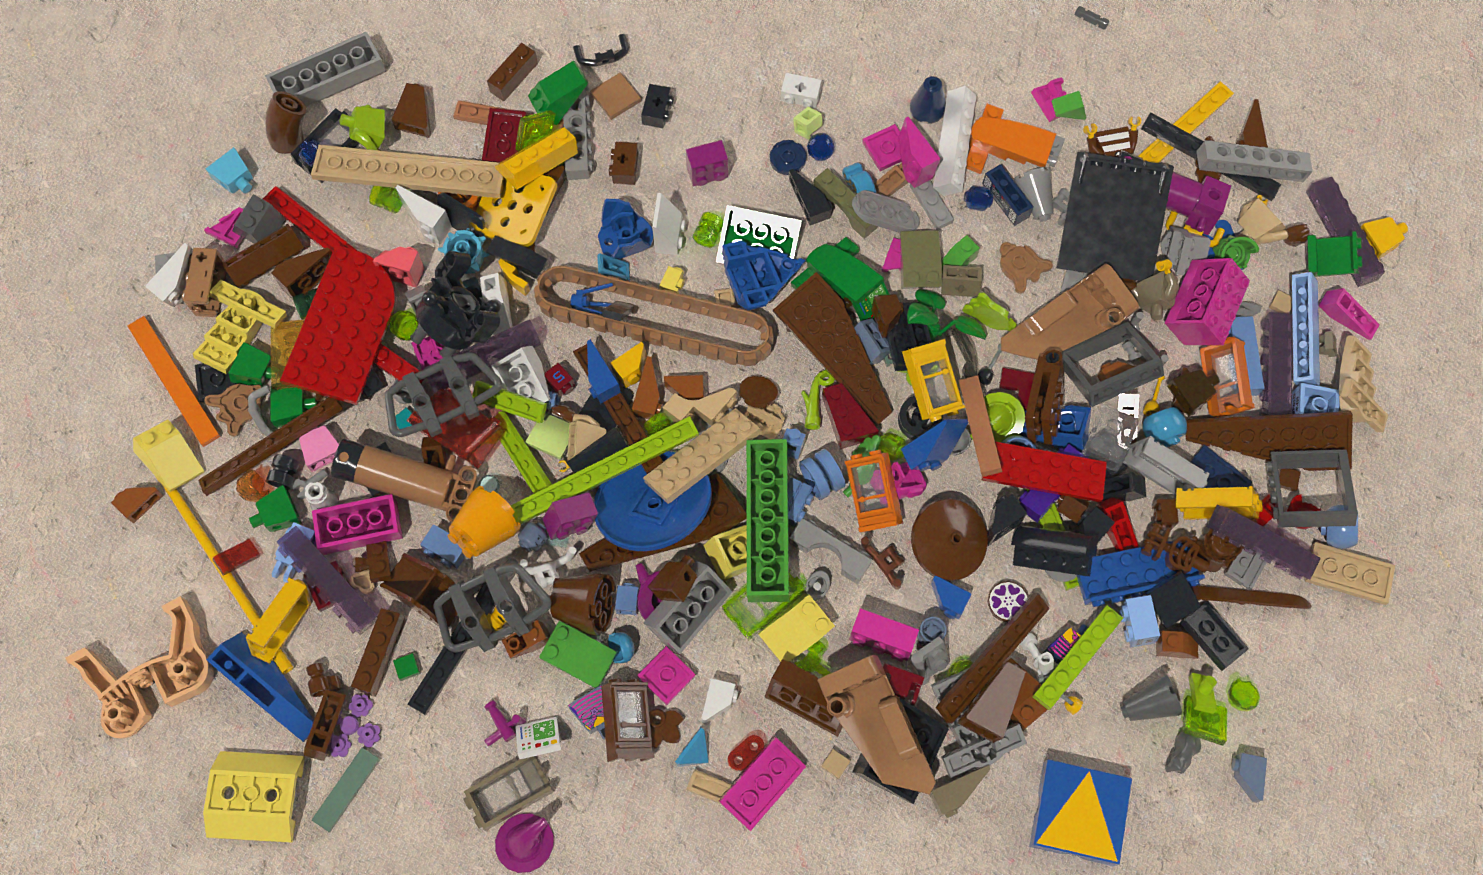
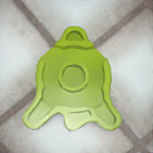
(989, 313)

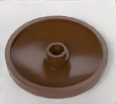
(949, 539)

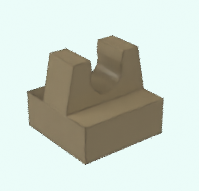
(1330, 344)

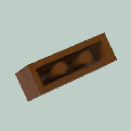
(512, 71)

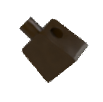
(1193, 390)

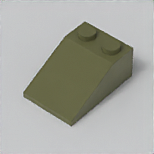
(920, 259)

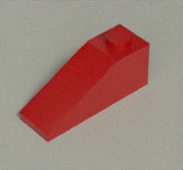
(1121, 532)

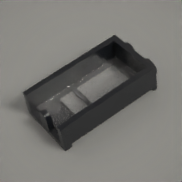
(328, 133)

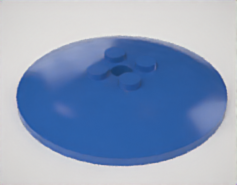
(630, 522)

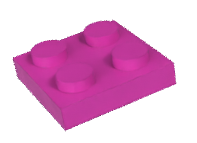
(884, 147)
(666, 675)

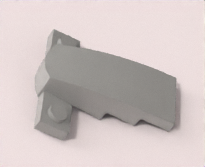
(974, 749)

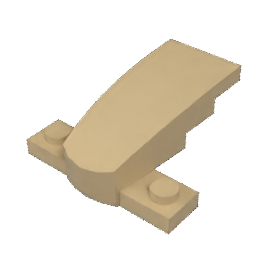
(1355, 386)

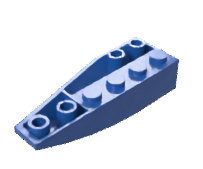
(263, 684)

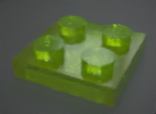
(534, 128)
(1205, 725)

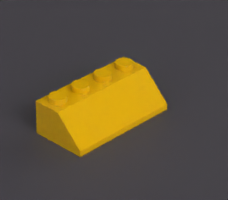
(538, 158)

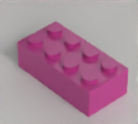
(357, 524)

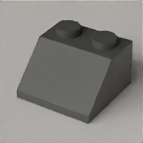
(258, 220)

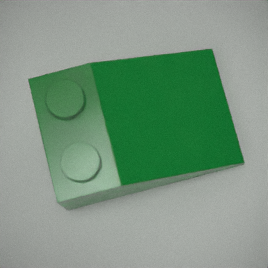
(558, 91)

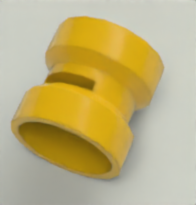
(494, 621)

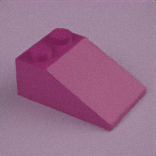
(917, 155)

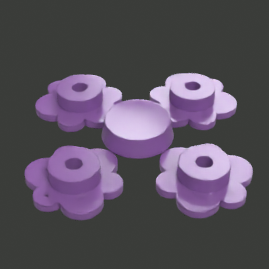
(350, 725)

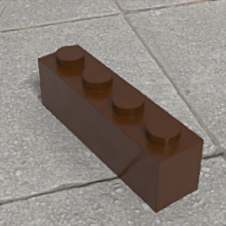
(262, 255)
(378, 652)

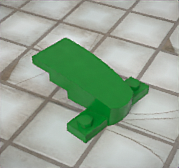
(841, 271)

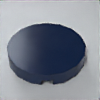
(787, 156)

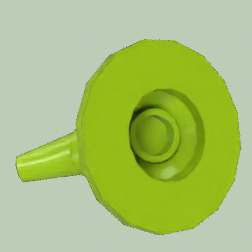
(1005, 415)

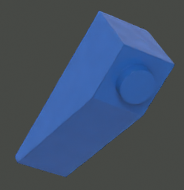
(599, 376)

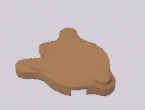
(1022, 265)
(233, 406)

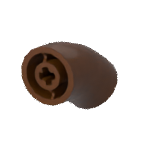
(284, 122)

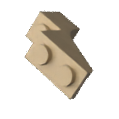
(709, 408)

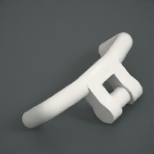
(549, 568)

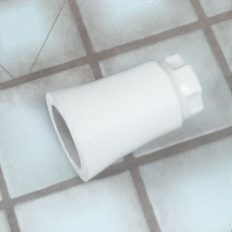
(320, 496)

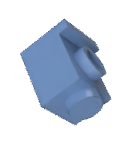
(796, 439)

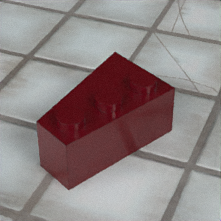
(847, 417)

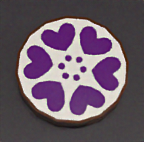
(1006, 600)

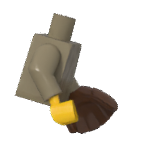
(1155, 292)

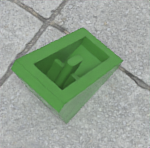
(1069, 106)

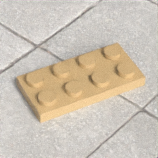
(1352, 574)

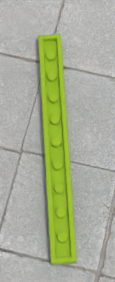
(605, 469)

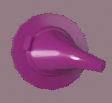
(646, 598)
(524, 843)

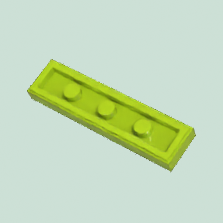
(512, 402)

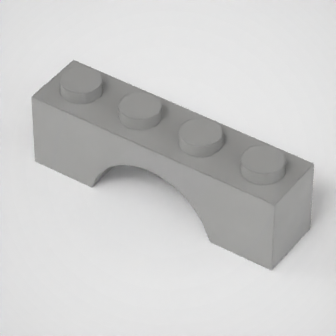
(809, 537)

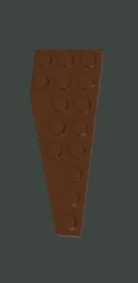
(826, 331)
(1276, 433)
(721, 516)

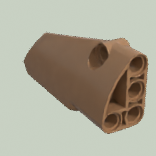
(1073, 316)

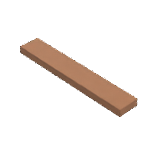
(479, 113)
(980, 426)

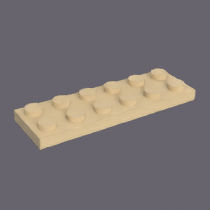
(701, 455)

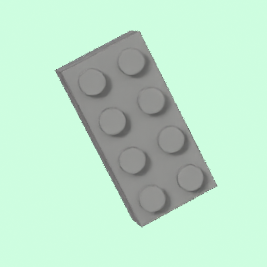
(680, 622)

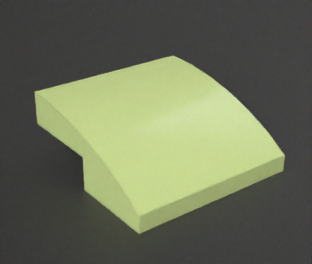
(550, 436)

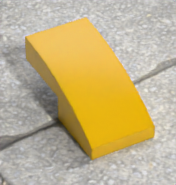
(511, 274)

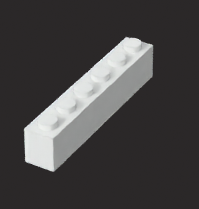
(954, 141)

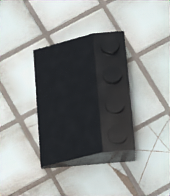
(930, 737)

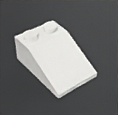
(428, 217)
(667, 227)
(170, 279)
(523, 374)

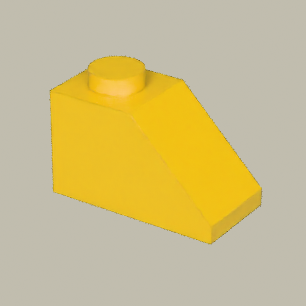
(630, 365)

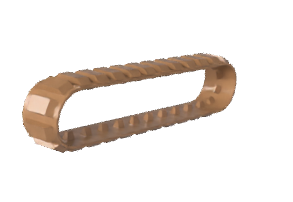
(662, 297)

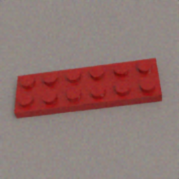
(1049, 472)

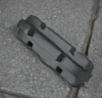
(1092, 17)

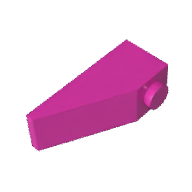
(1347, 311)

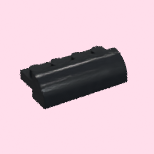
(905, 337)
(1054, 550)

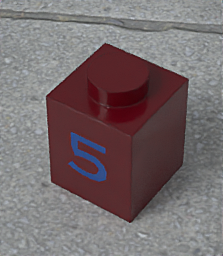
(559, 380)

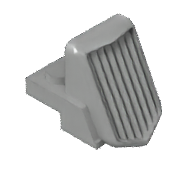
(1183, 247)

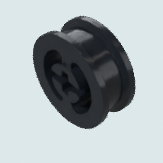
(916, 430)

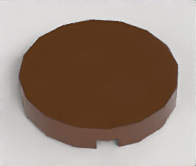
(758, 391)

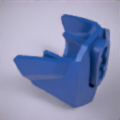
(623, 229)

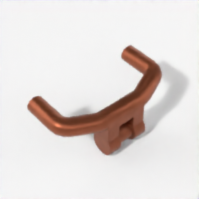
(880, 561)

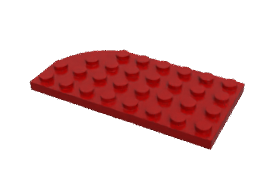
(342, 328)

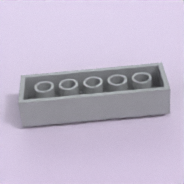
(329, 70)

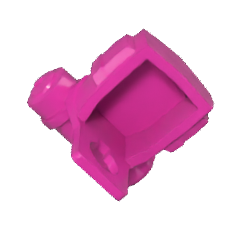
(907, 481)

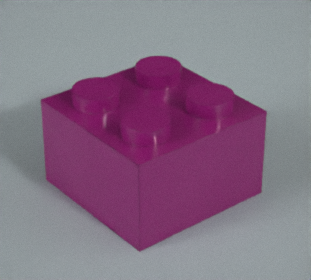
(707, 163)
(570, 516)

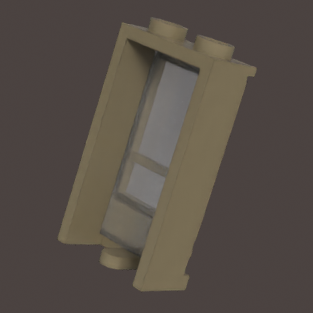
(507, 792)

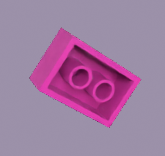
(883, 635)

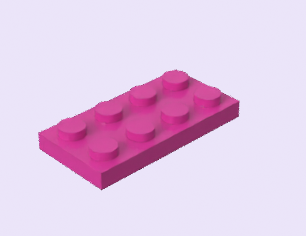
(762, 783)

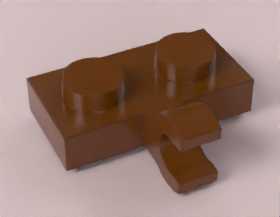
(376, 562)

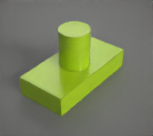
(1203, 692)

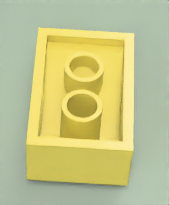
(167, 455)
(728, 552)
(796, 628)

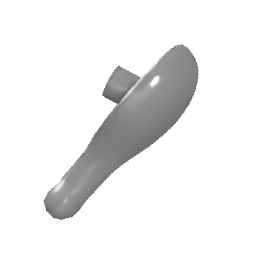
(817, 585)

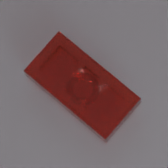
(236, 557)

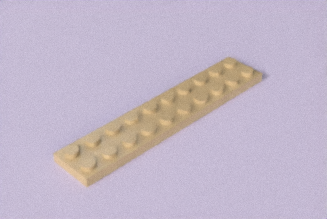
(407, 171)

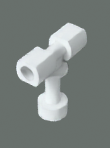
(1042, 661)

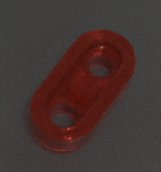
(745, 753)

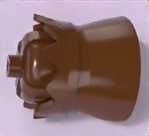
(1216, 550)

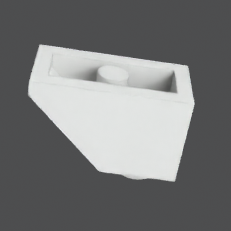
(718, 699)

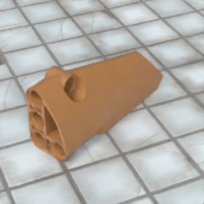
(878, 724)

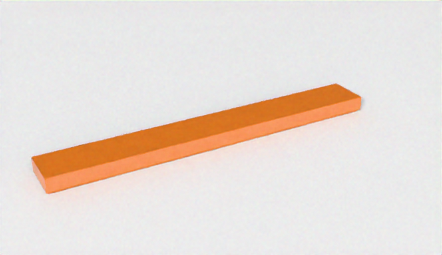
(173, 381)

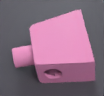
(318, 447)

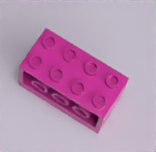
(1207, 302)

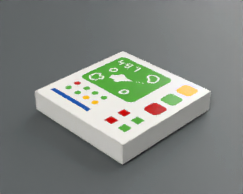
(538, 738)

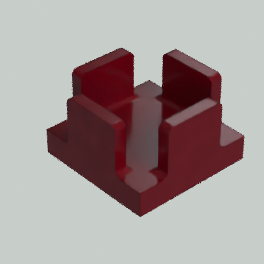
(903, 681)

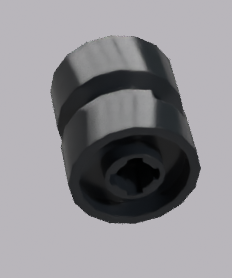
(282, 471)

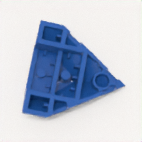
(757, 273)

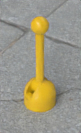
(1152, 406)

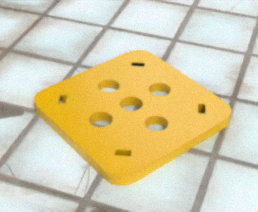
(522, 227)

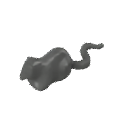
(1185, 748)

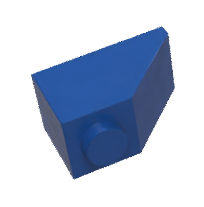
(950, 597)

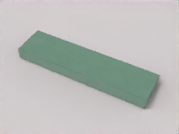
(345, 790)

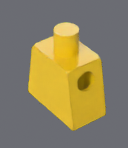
(1384, 235)

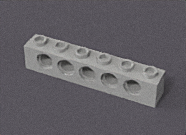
(1254, 161)
(579, 168)

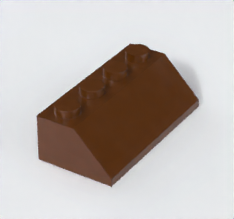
(802, 695)

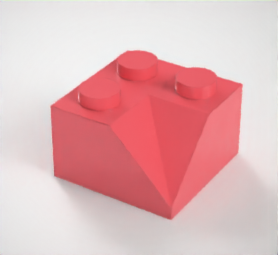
(401, 265)

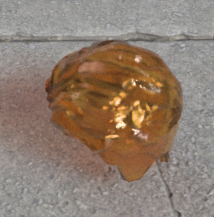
(251, 486)

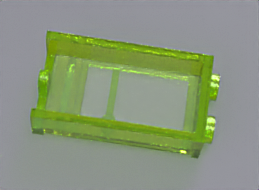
(754, 616)

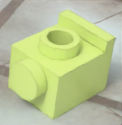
(807, 122)

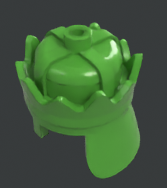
(1236, 248)

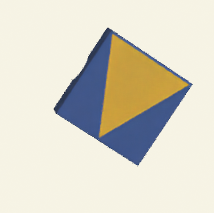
(1081, 812)

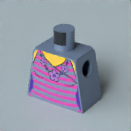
(589, 711)

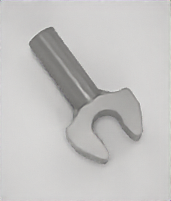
(299, 483)

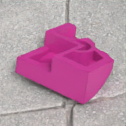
(1045, 95)

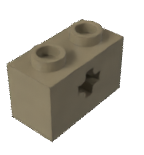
(961, 281)

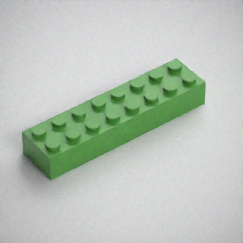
(767, 521)

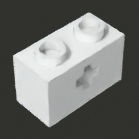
(800, 90)

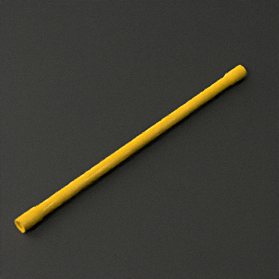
(280, 659)

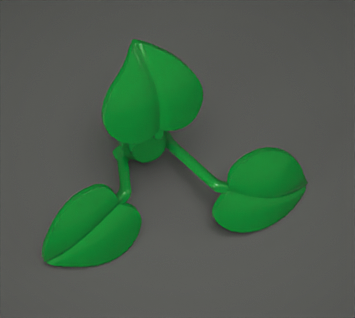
(921, 314)

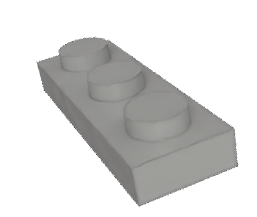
(932, 205)

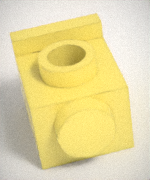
(672, 279)

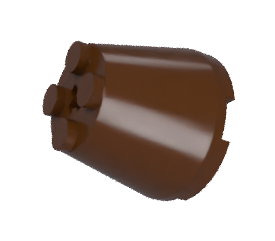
(584, 602)

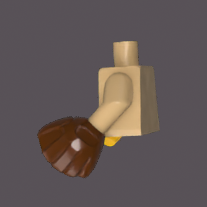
(1265, 227)
(582, 431)

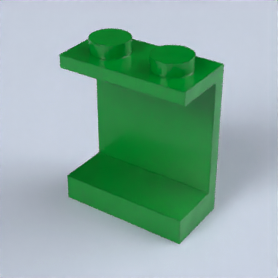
(1334, 255)

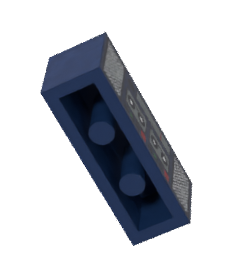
(1007, 195)

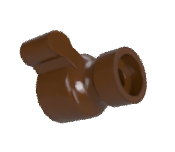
(319, 682)

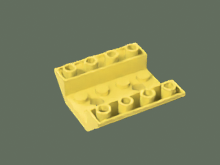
(249, 812)

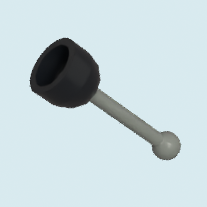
(986, 375)

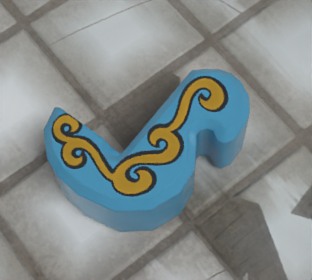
(857, 178)

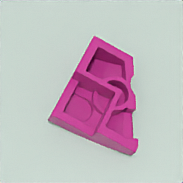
(427, 352)

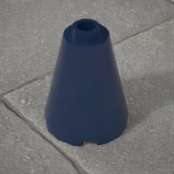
(929, 101)

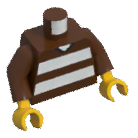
(1114, 140)

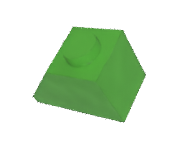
(961, 253)

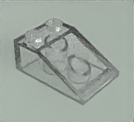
(1110, 437)

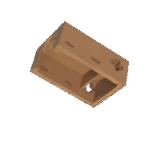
(201, 280)

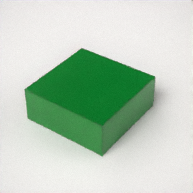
(406, 667)

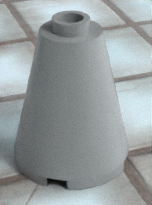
(1038, 190)

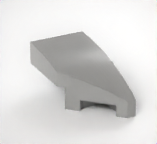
(1248, 309)

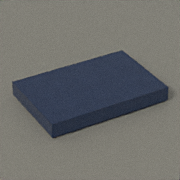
(1220, 472)

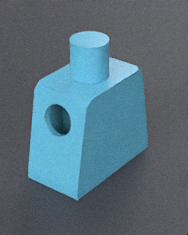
(231, 172)

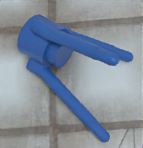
(580, 301)

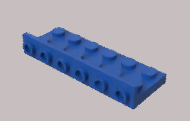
(1127, 575)

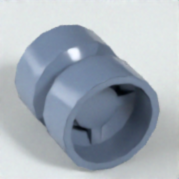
(931, 629)

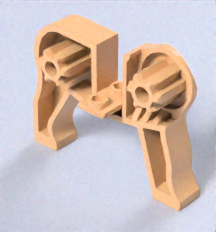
(177, 675)

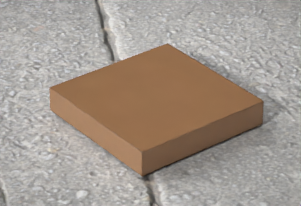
(615, 96)

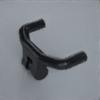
(602, 58)

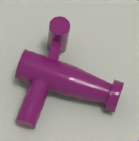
(504, 727)

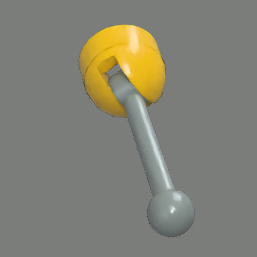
(1071, 703)

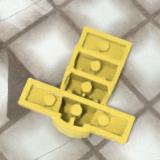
(235, 324)

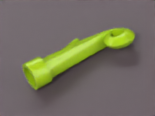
(812, 418)

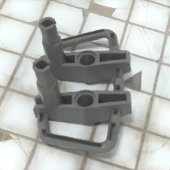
(459, 389)
(501, 590)

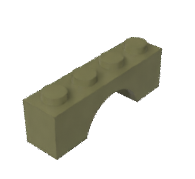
(842, 196)

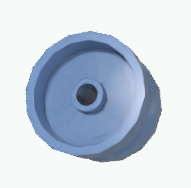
(822, 474)

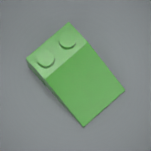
(578, 655)

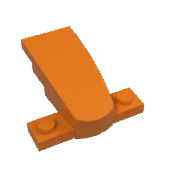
(1006, 140)

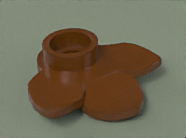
(666, 729)

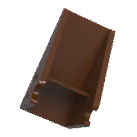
(419, 586)

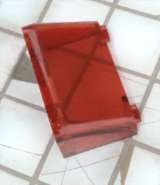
(464, 437)

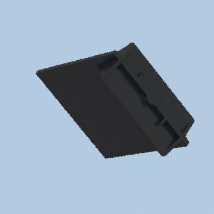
(1114, 215)

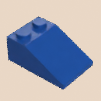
(934, 445)

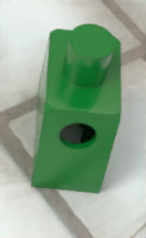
(250, 366)
(288, 404)
(276, 511)

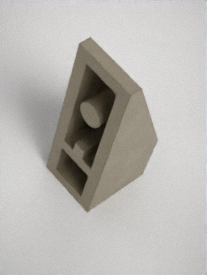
(954, 794)

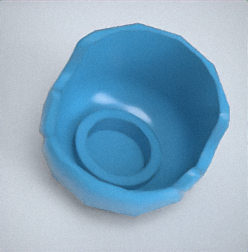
(623, 645)

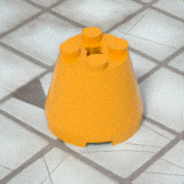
(483, 523)

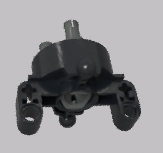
(453, 313)

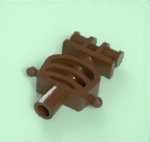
(1189, 558)

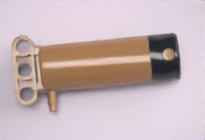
(402, 476)

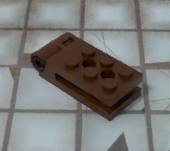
(1046, 397)

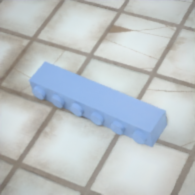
(1305, 329)

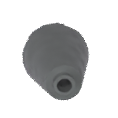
(1152, 701)

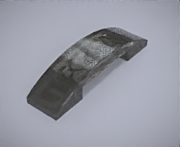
(964, 345)

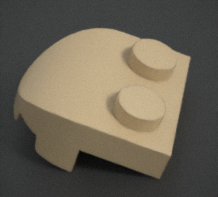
(767, 419)

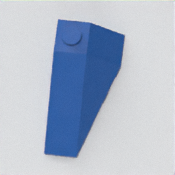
(1072, 428)

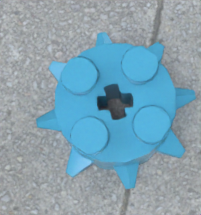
(466, 242)

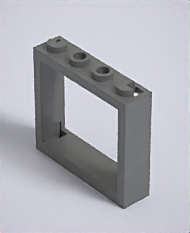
(1121, 382)
(1313, 459)

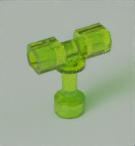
(812, 659)

